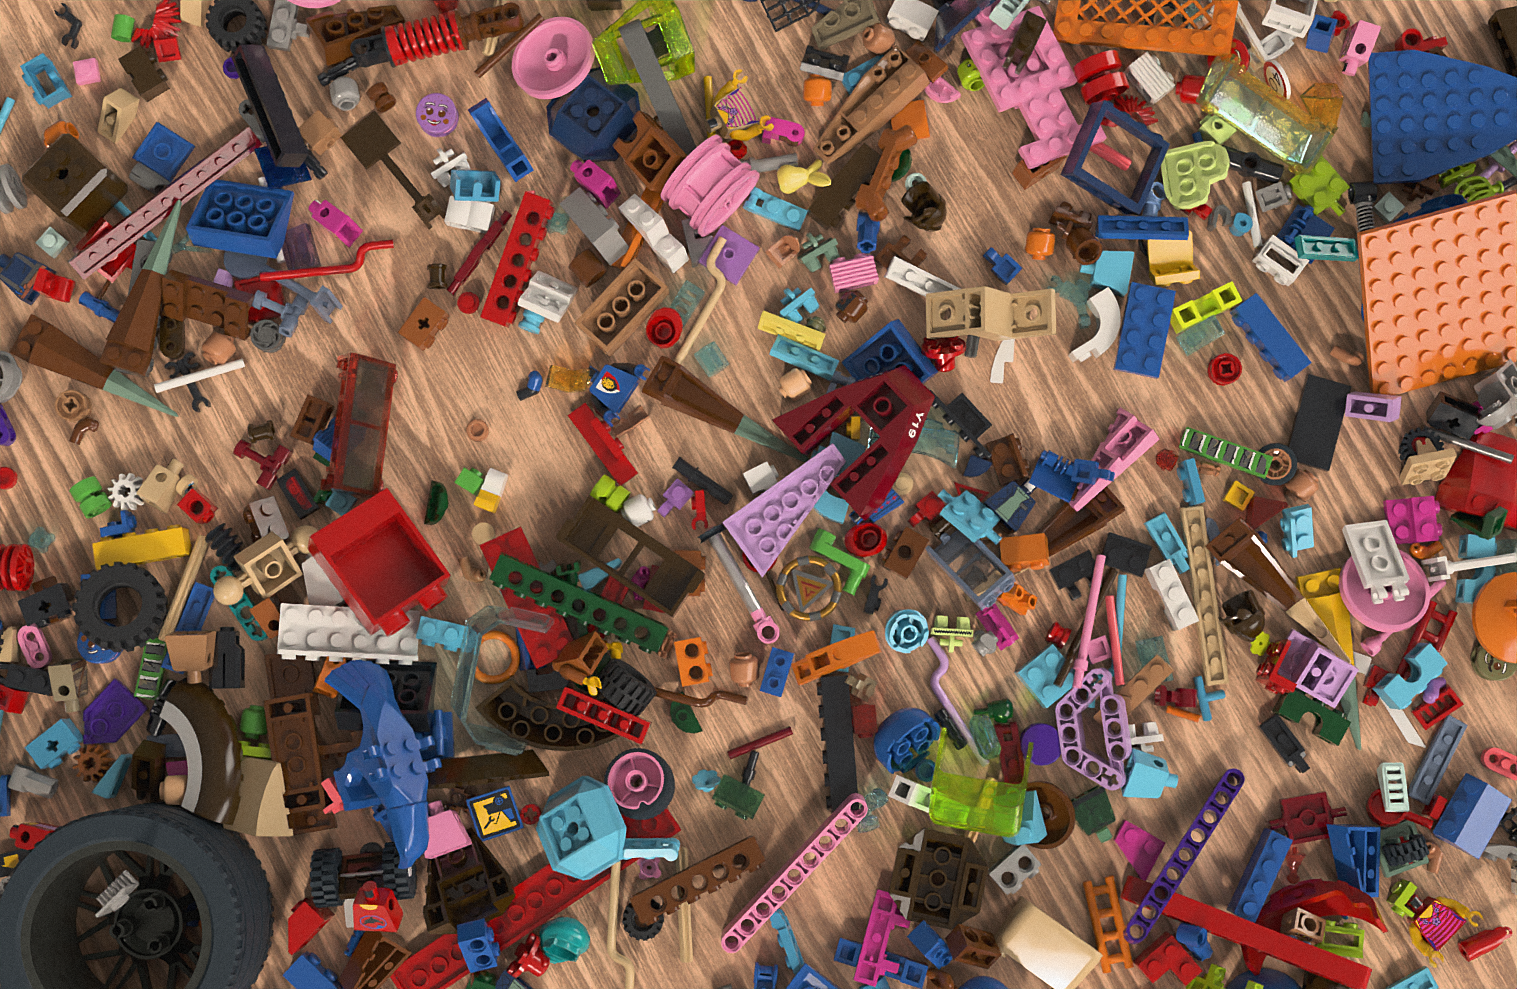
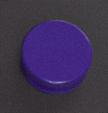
(1046, 743)

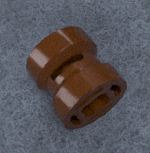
(381, 97)

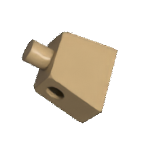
(160, 486)

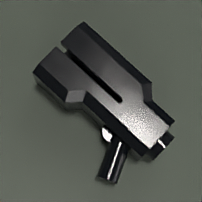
(228, 661)

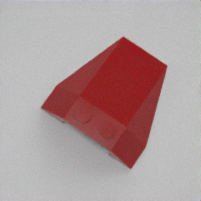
(1482, 482)

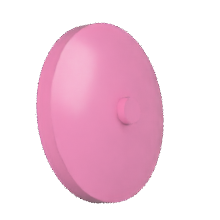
(553, 58)
(1391, 614)

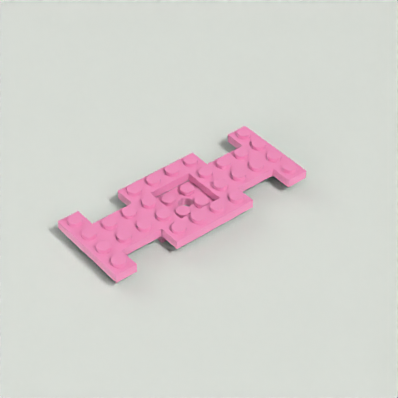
(1033, 90)

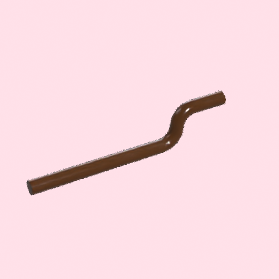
(698, 702)

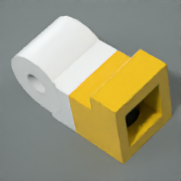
(491, 490)

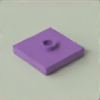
(734, 256)

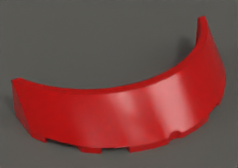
(1318, 898)

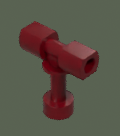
(269, 464)

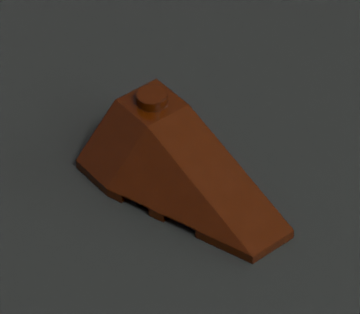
(336, 32)

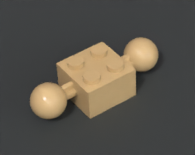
(265, 566)

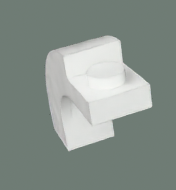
(1107, 316)
(911, 793)

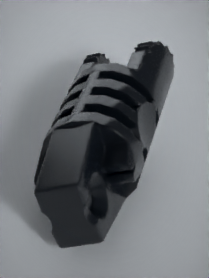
(156, 723)

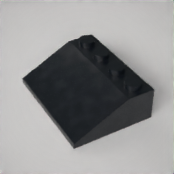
(412, 690)

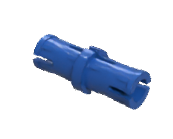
(100, 307)

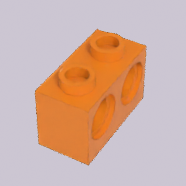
(685, 662)

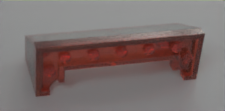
(360, 425)

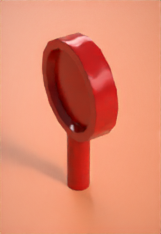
(1377, 813)

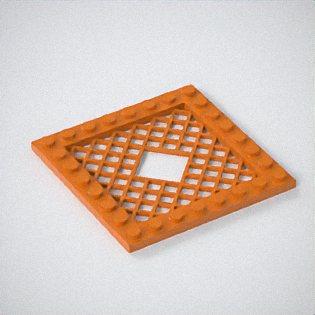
(1148, 37)

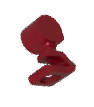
(1181, 696)

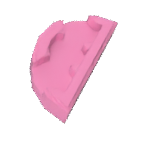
(942, 91)

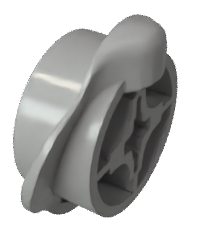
(9, 376)

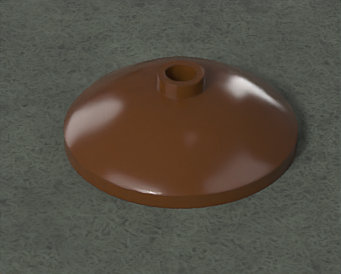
(1060, 820)

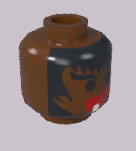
(851, 306)

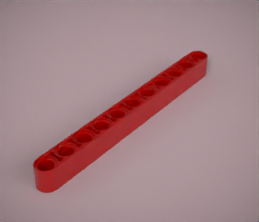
(1253, 936)

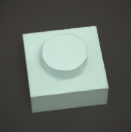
(1388, 207)
(52, 242)

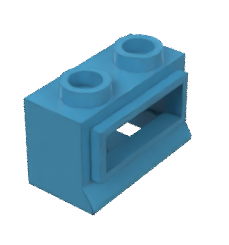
(37, 66)
(475, 185)

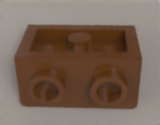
(1007, 459)

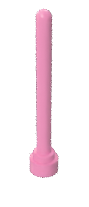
(1373, 644)

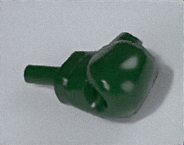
(999, 710)

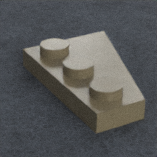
(845, 22)

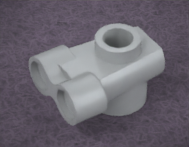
(984, 642)

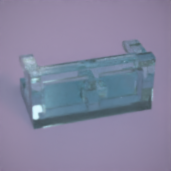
(1149, 648)

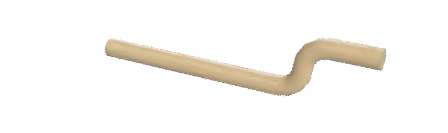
(721, 283)
(612, 928)

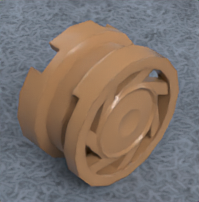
(73, 406)

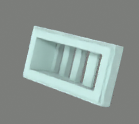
(1006, 12)
(1393, 772)

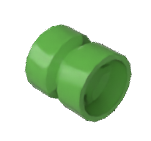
(90, 496)

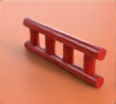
(1420, 632)

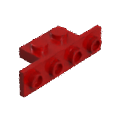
(605, 447)

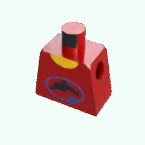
(376, 909)

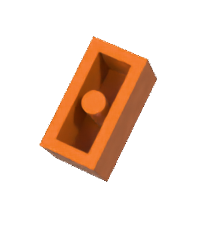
(1025, 552)

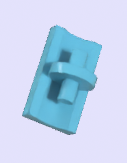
(807, 300)

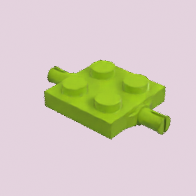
(1320, 188)

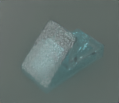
(1200, 335)

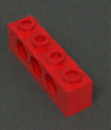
(603, 715)

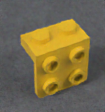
(1171, 261)

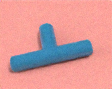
(1204, 697)

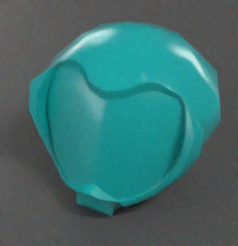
(564, 939)

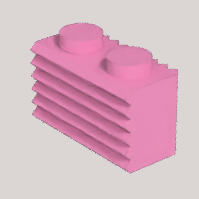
(853, 272)

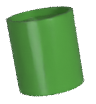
(122, 28)

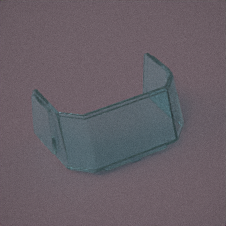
(474, 629)

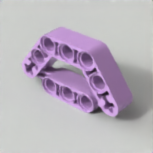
(1115, 764)

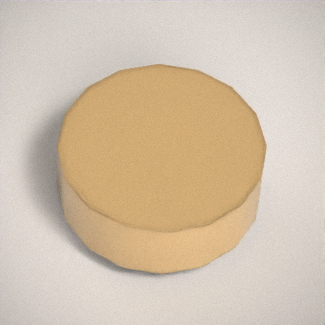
(483, 532)

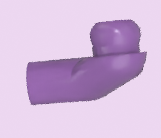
(1431, 693)

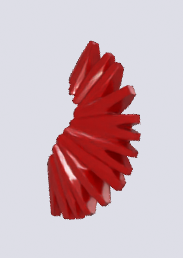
(161, 25)
(1136, 111)

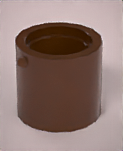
(1084, 246)
(587, 268)

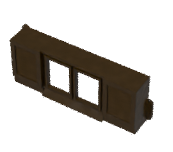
(593, 530)

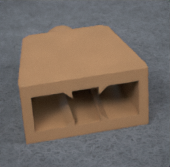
(191, 652)

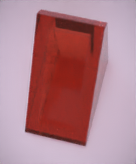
(1261, 510)

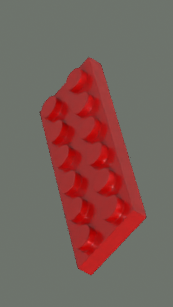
(541, 646)

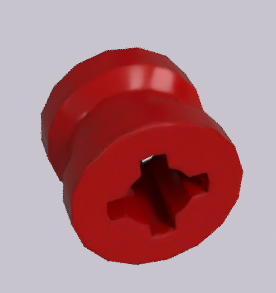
(1058, 635)

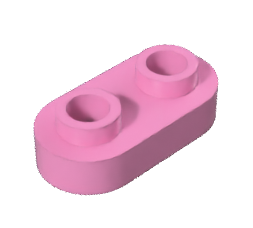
(33, 648)

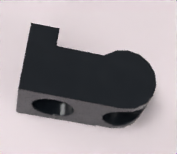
(545, 681)

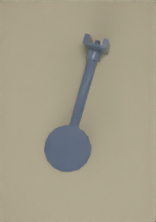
(247, 266)

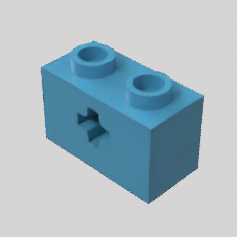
(43, 749)

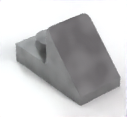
(695, 246)

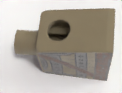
(69, 682)

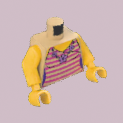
(734, 114)

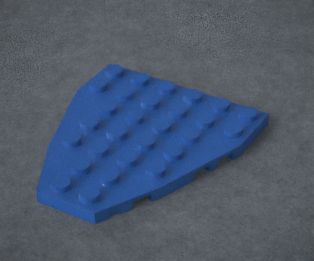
(1435, 114)

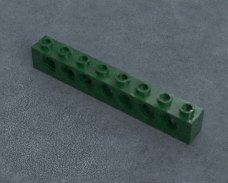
(655, 630)

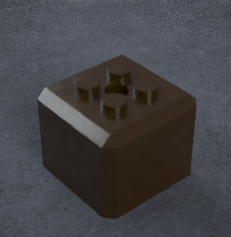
(87, 190)

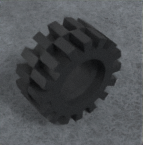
(640, 932)

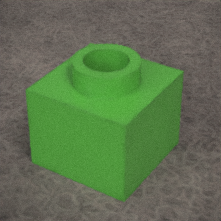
(470, 480)

